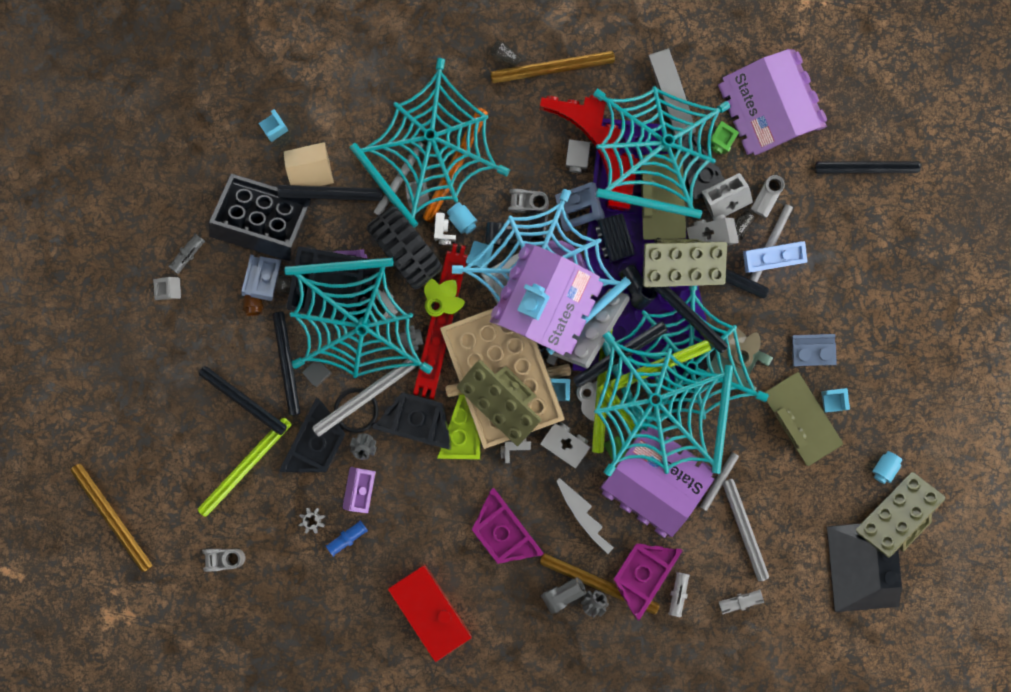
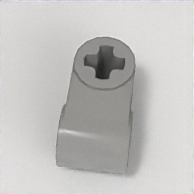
(526, 201)
(219, 559)

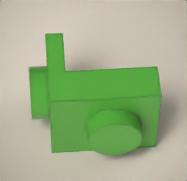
(723, 138)

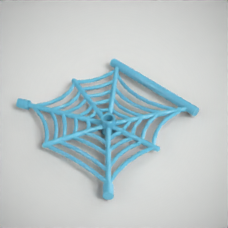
(620, 285)

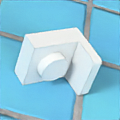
(441, 226)

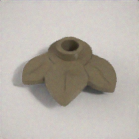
(748, 346)

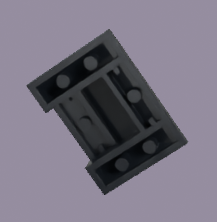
(310, 256)
(860, 572)

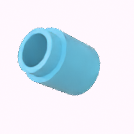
(462, 218)
(887, 467)

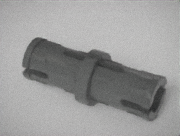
(186, 253)

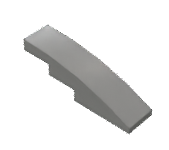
(669, 82)
(580, 508)

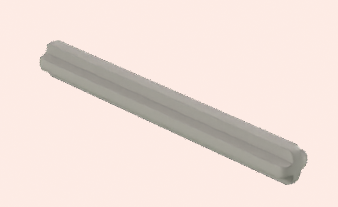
(745, 530)

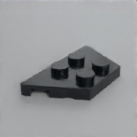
(416, 420)
(311, 451)

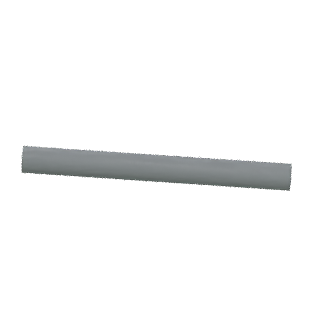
(398, 180)
(774, 235)

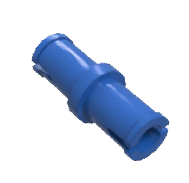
(346, 538)

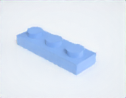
(775, 256)

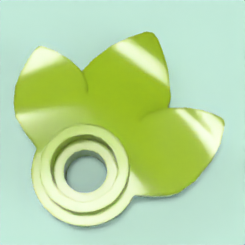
(444, 295)

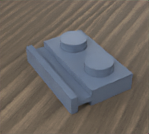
(261, 277)
(814, 350)

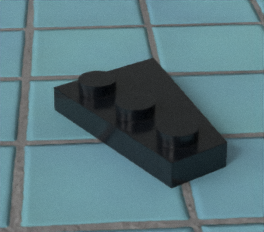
(709, 175)

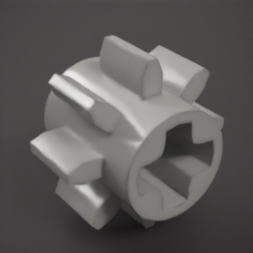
(306, 522)

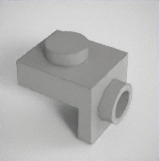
(390, 306)
(509, 445)

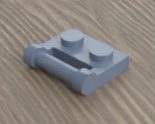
(579, 199)

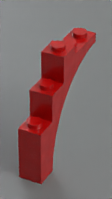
(589, 120)

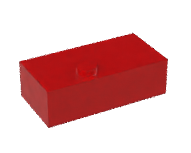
(430, 613)

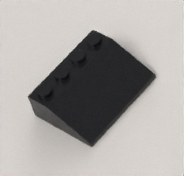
(257, 218)

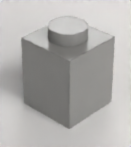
(577, 156)

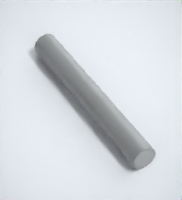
(719, 481)

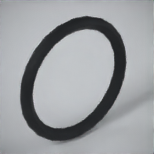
(352, 430)

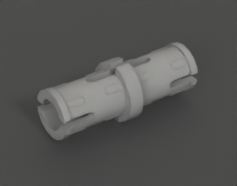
(681, 580)
(741, 602)

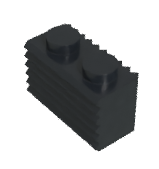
(615, 238)

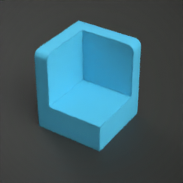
(273, 126)
(476, 249)
(562, 389)
(835, 400)

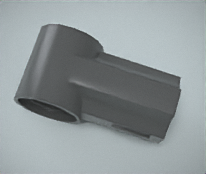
(559, 597)

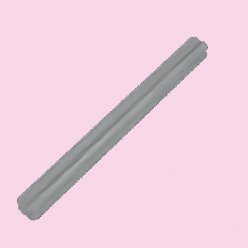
(362, 398)

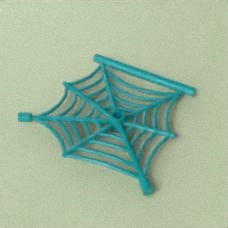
(664, 144)
(359, 152)
(692, 298)
(361, 326)
(716, 462)

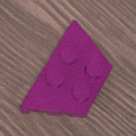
(503, 532)
(643, 575)

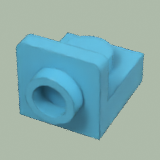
(533, 301)

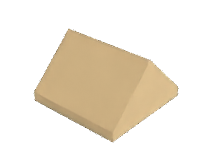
(308, 166)

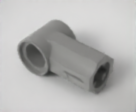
(767, 197)

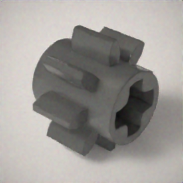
(415, 335)
(363, 446)
(594, 603)

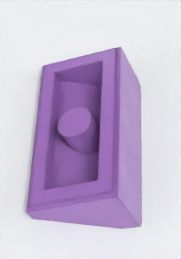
(358, 490)

